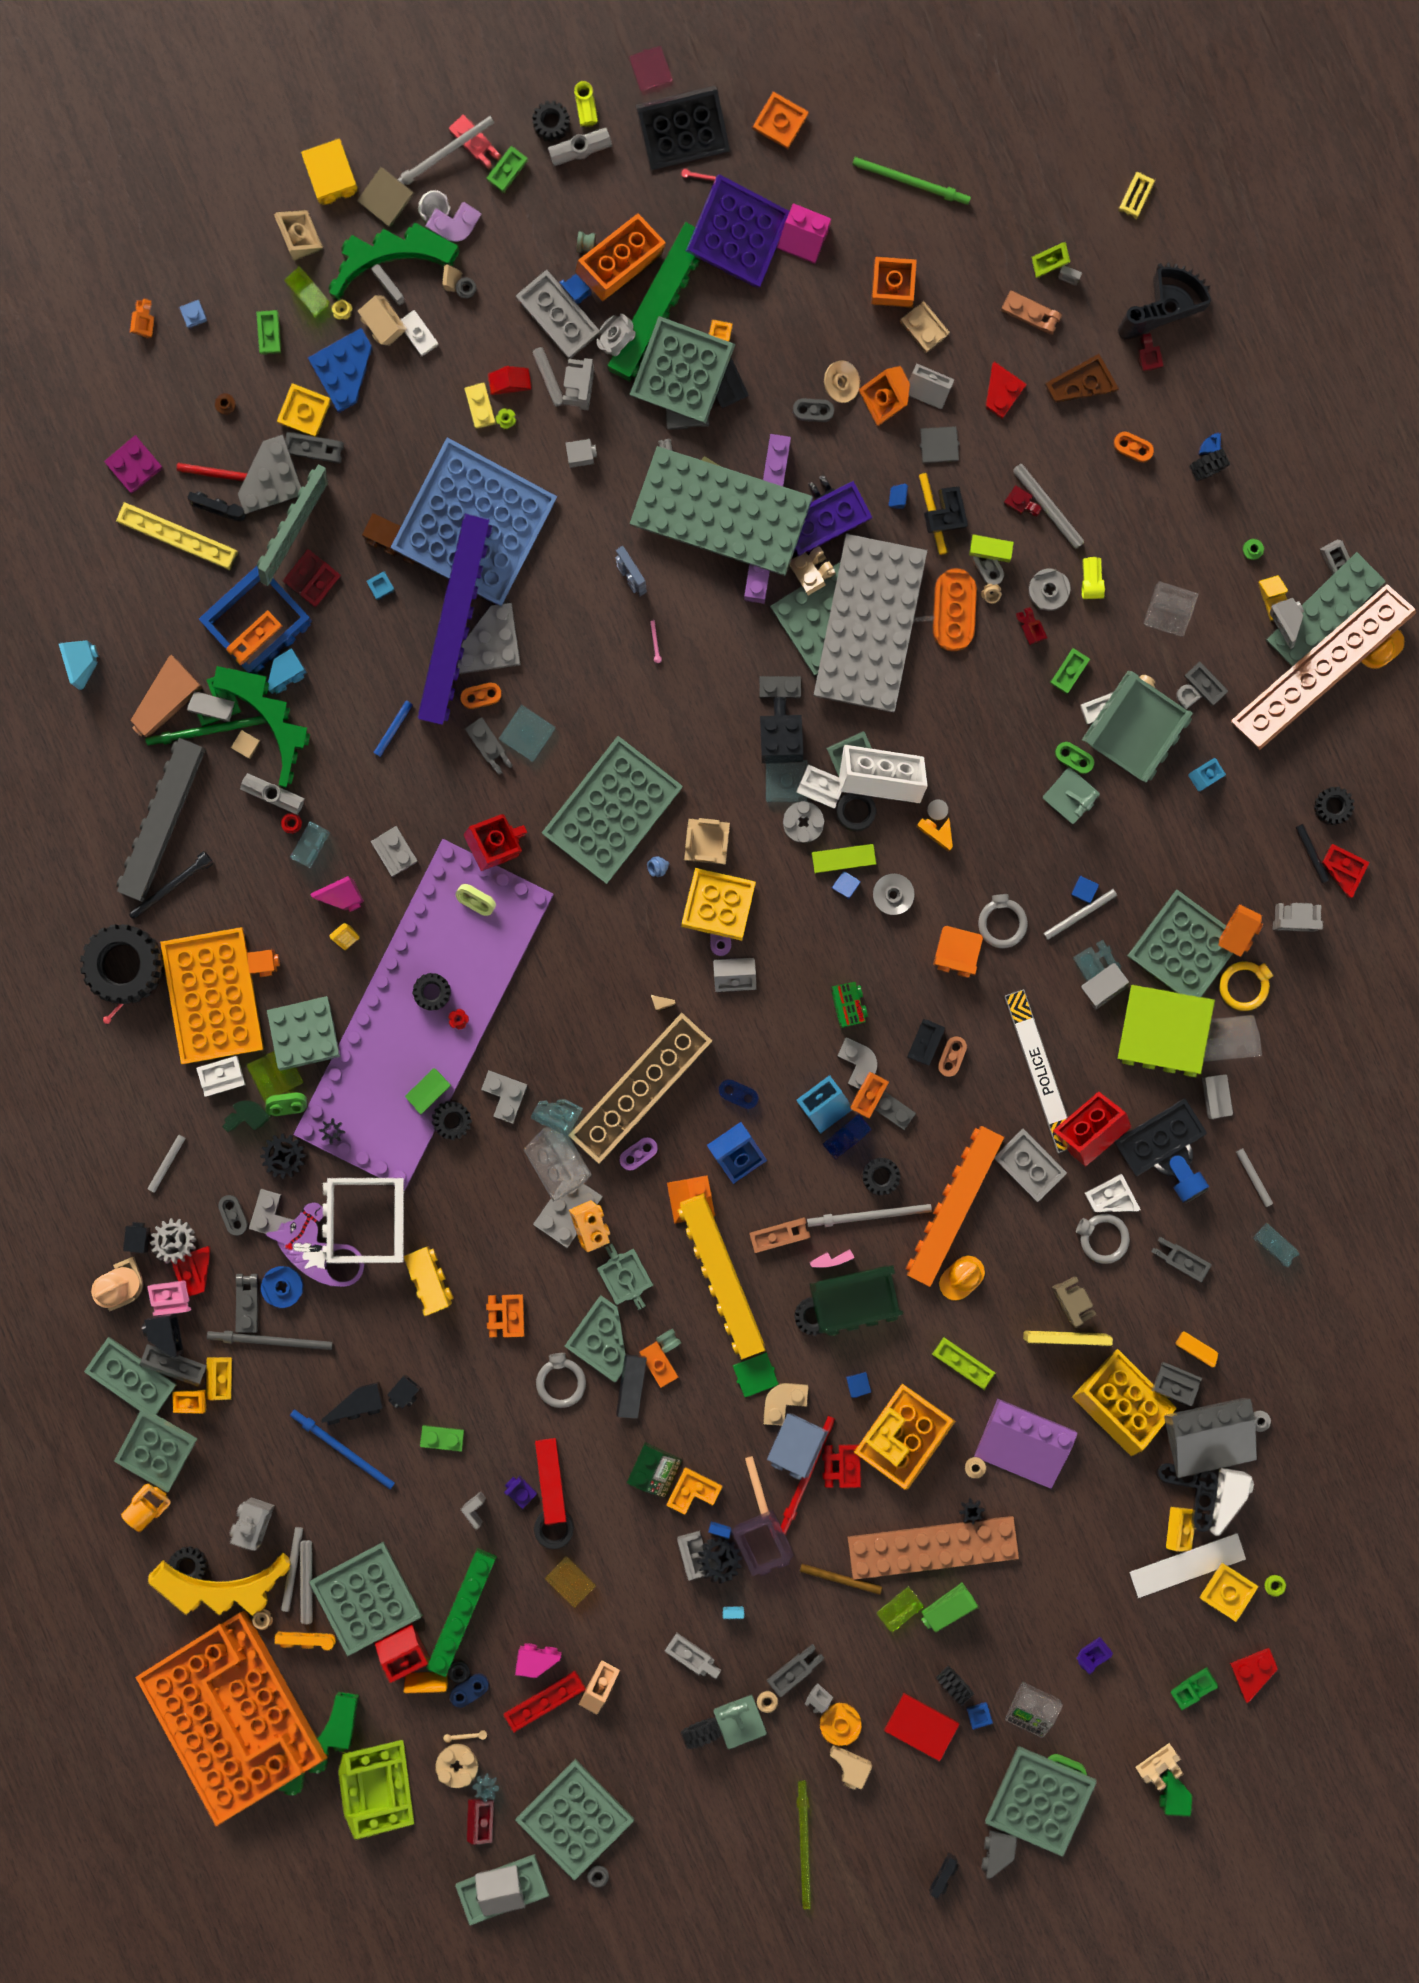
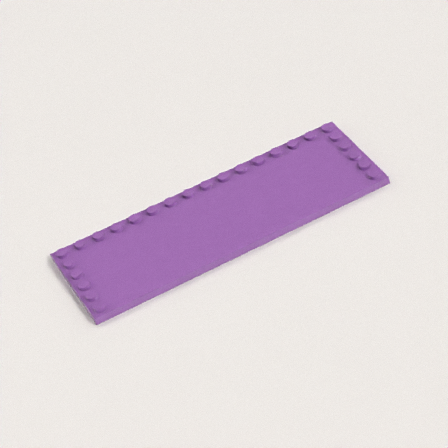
(398, 1042)

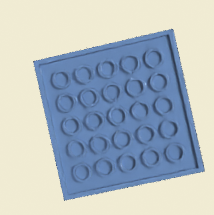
(475, 486)

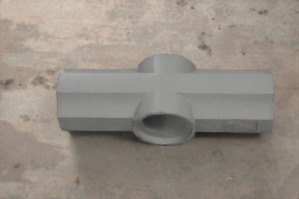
(593, 142)
(260, 789)

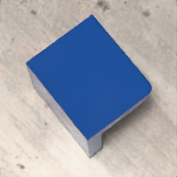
(576, 288)

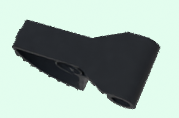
(1150, 316)

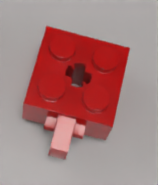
(494, 841)

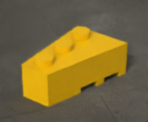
(428, 1280)

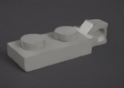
(692, 1656)

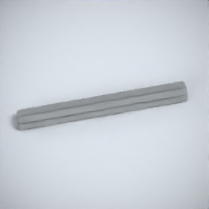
(1048, 506)

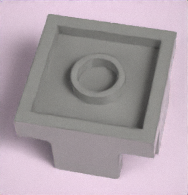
(578, 383)
(1298, 917)

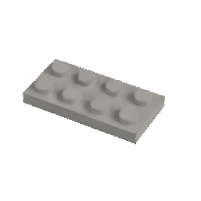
(557, 314)

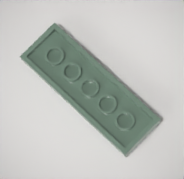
(293, 524)
(1330, 607)

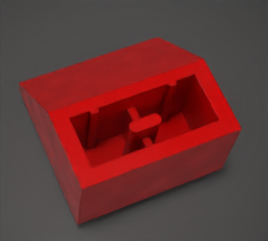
(401, 1652)

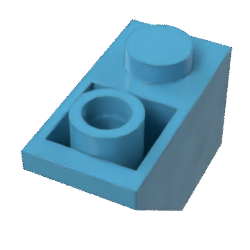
(285, 670)

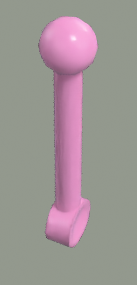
(657, 659)

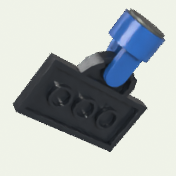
(1166, 1146)

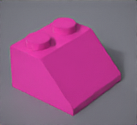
(804, 233)

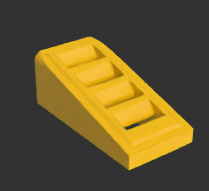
(344, 936)

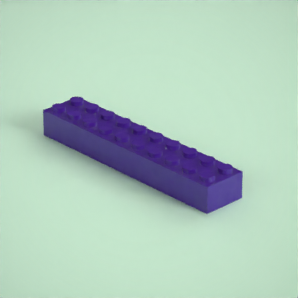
(453, 619)

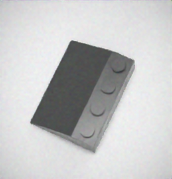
(1212, 1436)

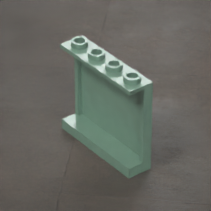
(1137, 727)

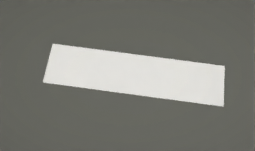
(1187, 1565)

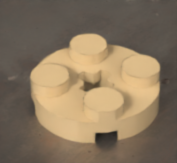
(447, 1773)

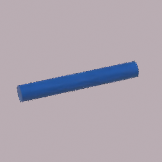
(393, 728)

